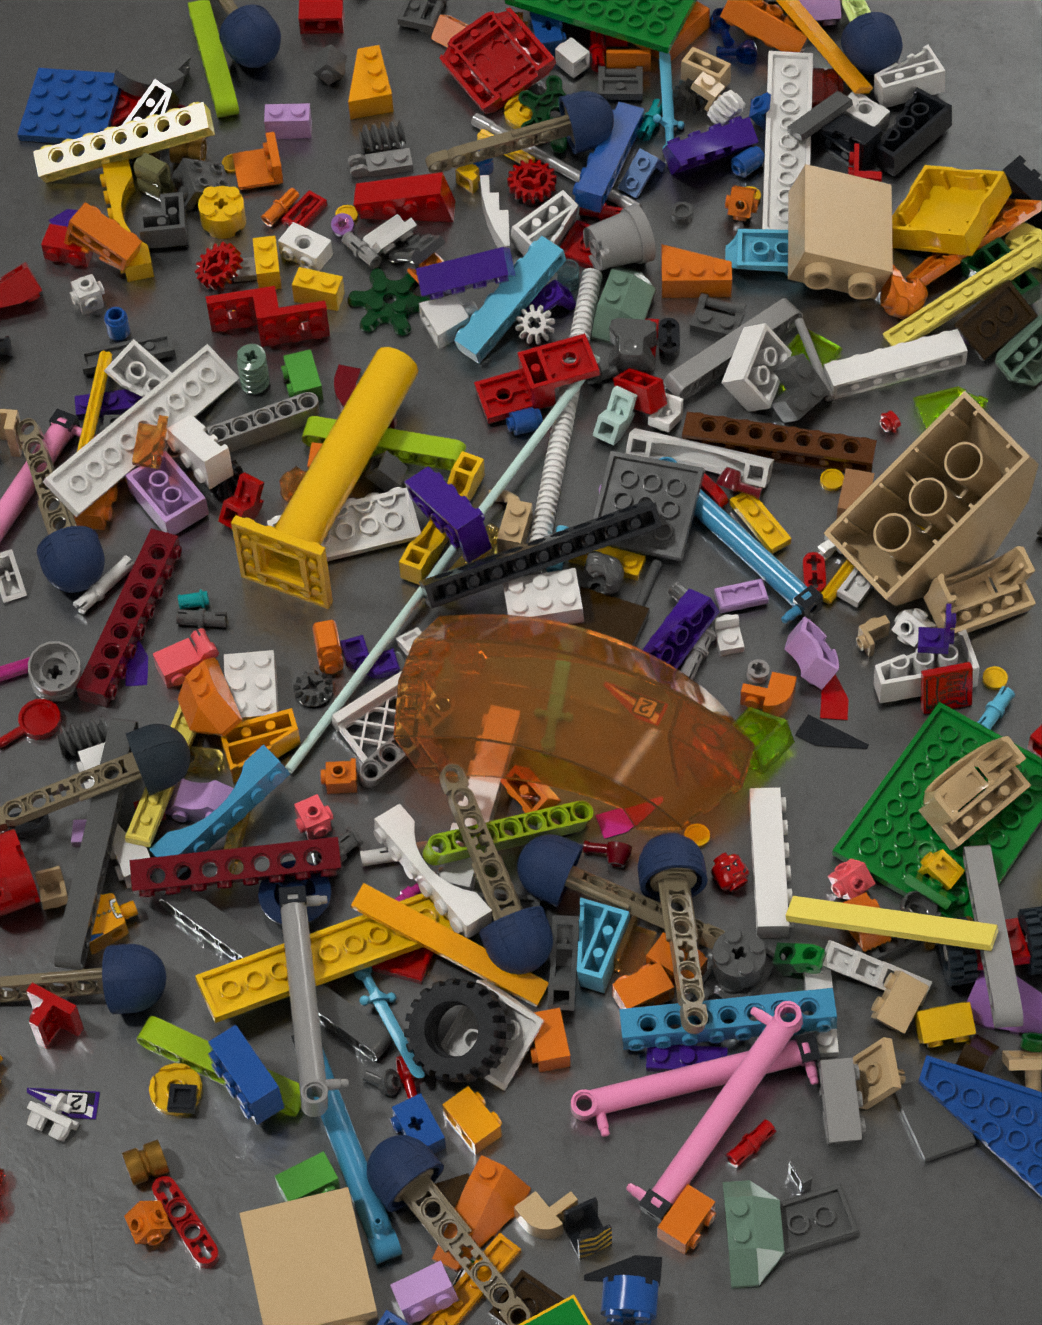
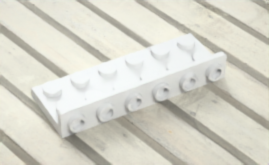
(370, 524)

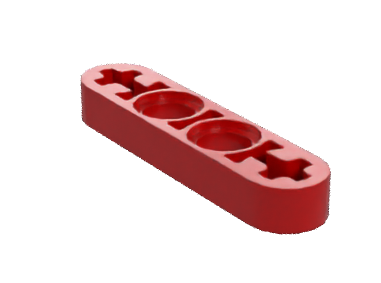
(188, 1220)

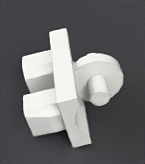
(41, 1113)

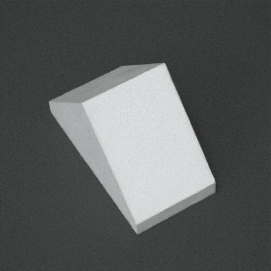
(10, 579)

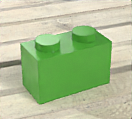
(302, 374)
(307, 1178)

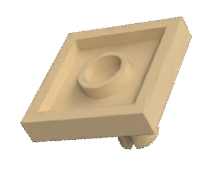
(1027, 1061)
(878, 1072)

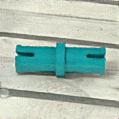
(648, 124)

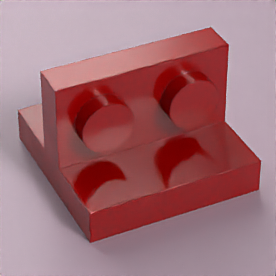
(51, 1014)

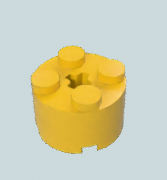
(222, 211)

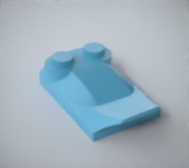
(759, 250)

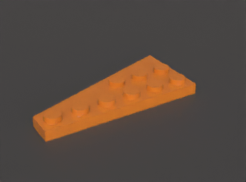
(1011, 215)

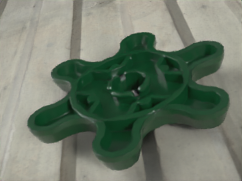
(542, 106)
(380, 312)

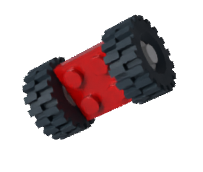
(1025, 941)

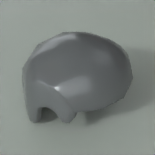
(918, 903)

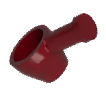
(731, 479)
(617, 852)

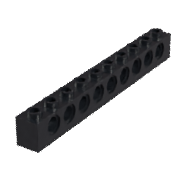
(540, 554)

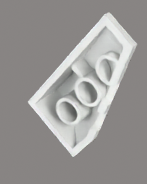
(137, 369)

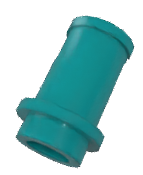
(193, 600)

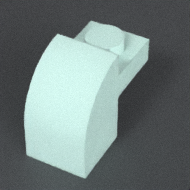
(617, 417)

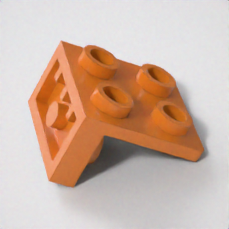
(259, 166)

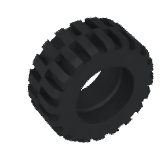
(425, 1023)

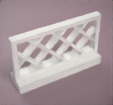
(362, 708)

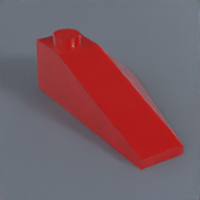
(19, 286)

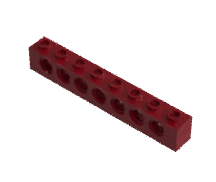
(147, 565)
(143, 869)

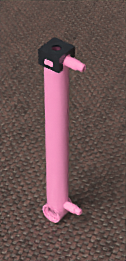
(62, 428)
(798, 1052)
(722, 1111)

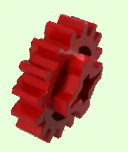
(531, 181)
(219, 265)

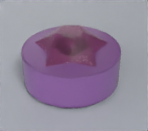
(342, 224)

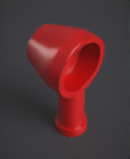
(406, 1077)

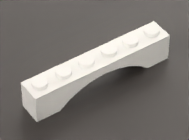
(753, 468)
(120, 849)
(462, 907)

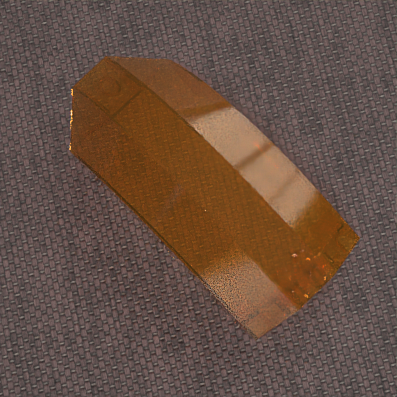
(567, 714)

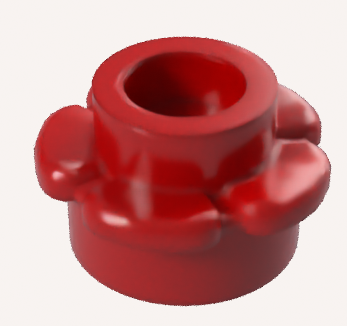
(890, 421)

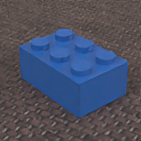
(245, 1075)

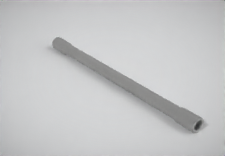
(482, 122)

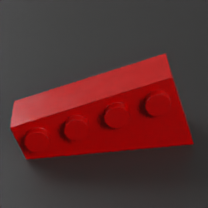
(413, 197)

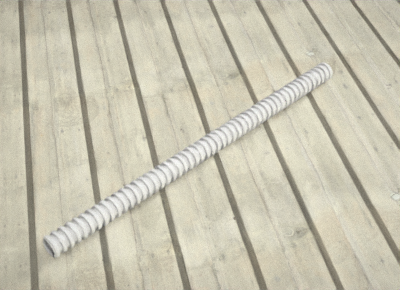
(562, 428)

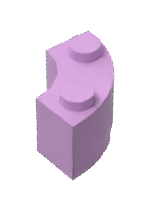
(812, 653)
(196, 800)

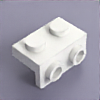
(388, 234)

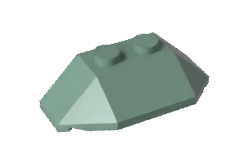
(624, 296)
(1022, 355)
(752, 1232)

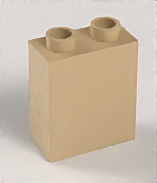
(840, 232)
(309, 1262)

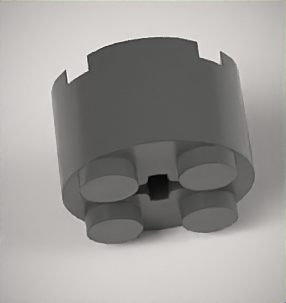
(738, 959)

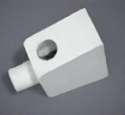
(445, 318)

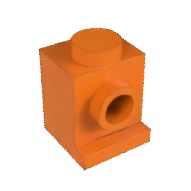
(340, 777)

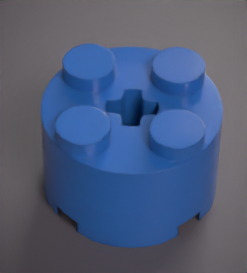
(629, 1300)

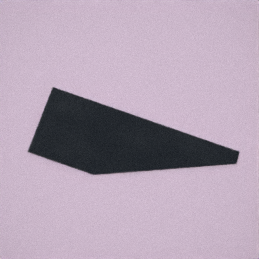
(823, 734)
(636, 1265)

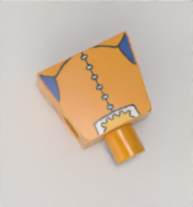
(110, 922)

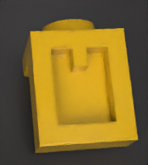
(941, 867)

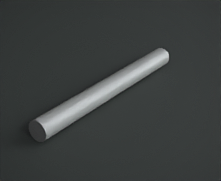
(812, 354)

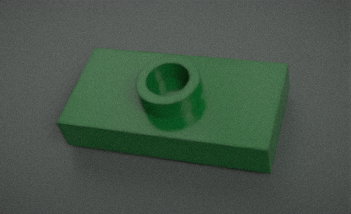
(931, 889)

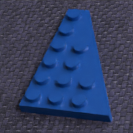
(993, 1110)

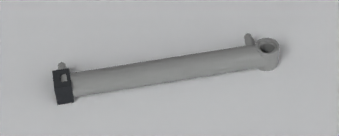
(303, 1000)

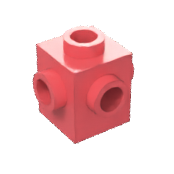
(313, 817)
(850, 879)

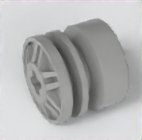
(52, 658)

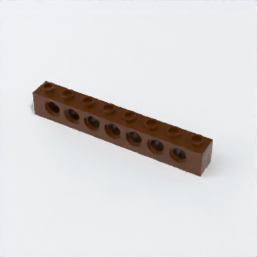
(796, 448)

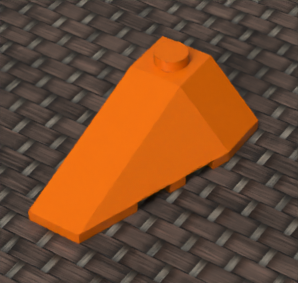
(484, 1206)

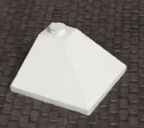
(524, 1029)

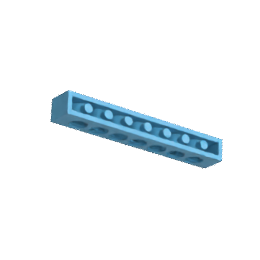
(738, 1009)

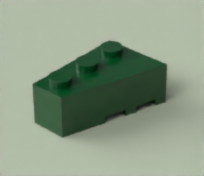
(1025, 283)

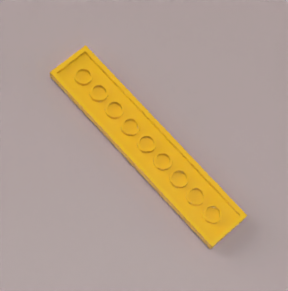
(335, 953)

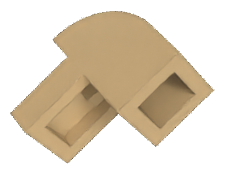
(540, 1219)

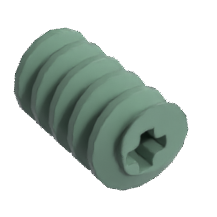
(252, 369)

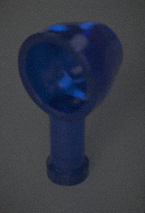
(719, 25)
(745, 53)

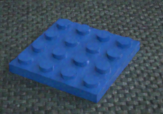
(68, 105)

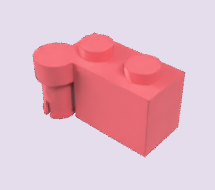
(180, 658)

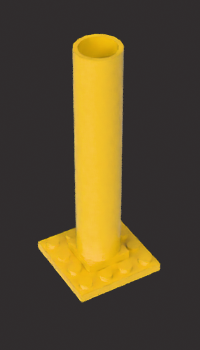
(292, 552)

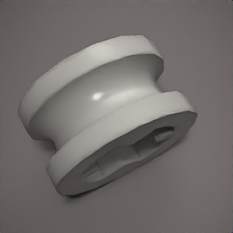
(755, 678)

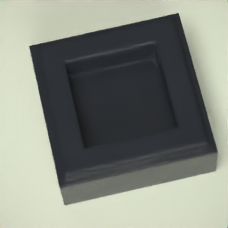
(182, 1098)

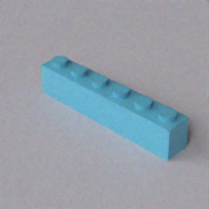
(508, 300)

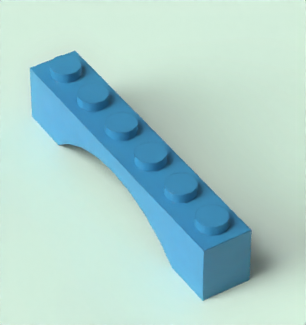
(259, 777)

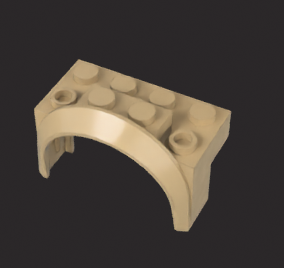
(974, 596)
(963, 782)

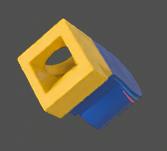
(469, 175)

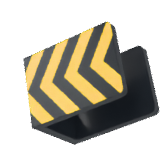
(585, 1217)

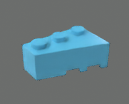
(599, 939)

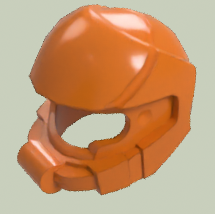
(902, 298)

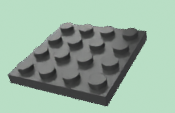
(668, 485)

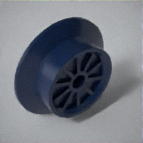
(316, 885)

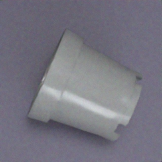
(620, 239)

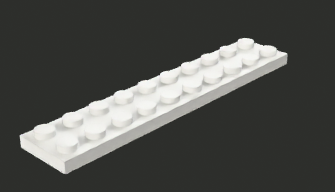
(785, 155)
(110, 453)

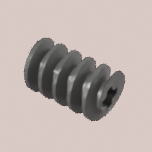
(382, 136)
(83, 736)

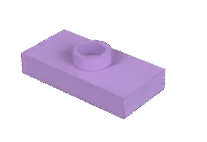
(741, 595)

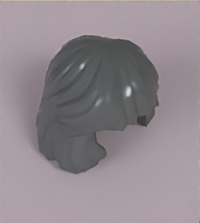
(602, 570)

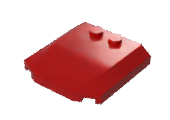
(496, 59)

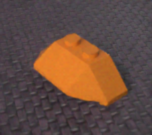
(208, 700)

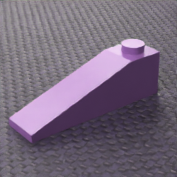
(1031, 1005)

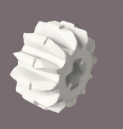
(726, 108)
(533, 332)

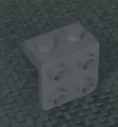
(194, 176)

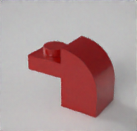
(245, 501)

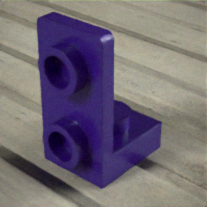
(551, 295)
(938, 639)

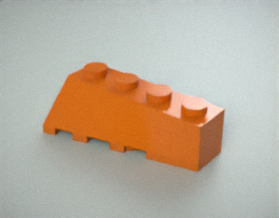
(766, 23)

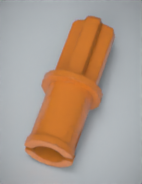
(280, 207)

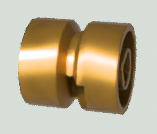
(191, 150)
(145, 1162)

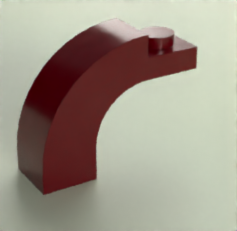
(345, 381)

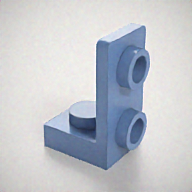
(639, 173)

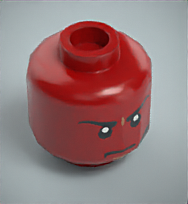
(730, 872)

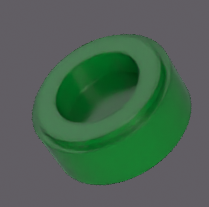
(1031, 1042)

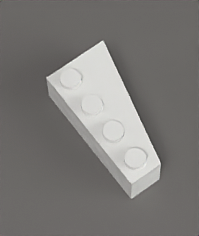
(901, 675)

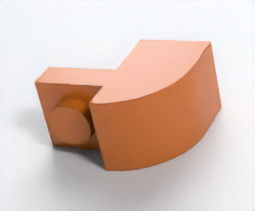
(775, 698)

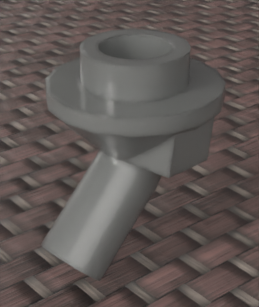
(605, 374)
(387, 1084)

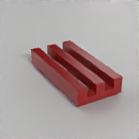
(308, 213)

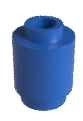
(747, 161)
(117, 323)
(524, 421)

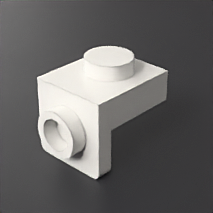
(668, 415)

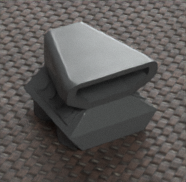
(632, 344)

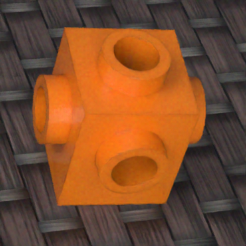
(747, 196)
(148, 1222)

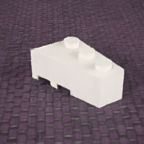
(200, 451)

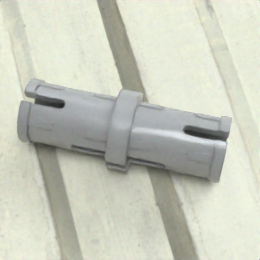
(354, 242)

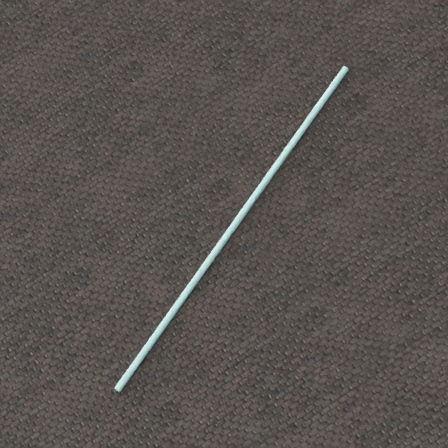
(438, 569)

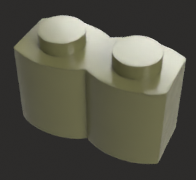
(153, 176)

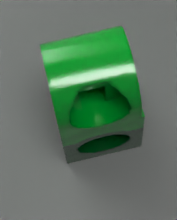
(798, 958)

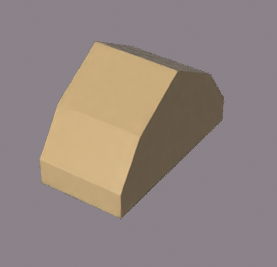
(958, 483)

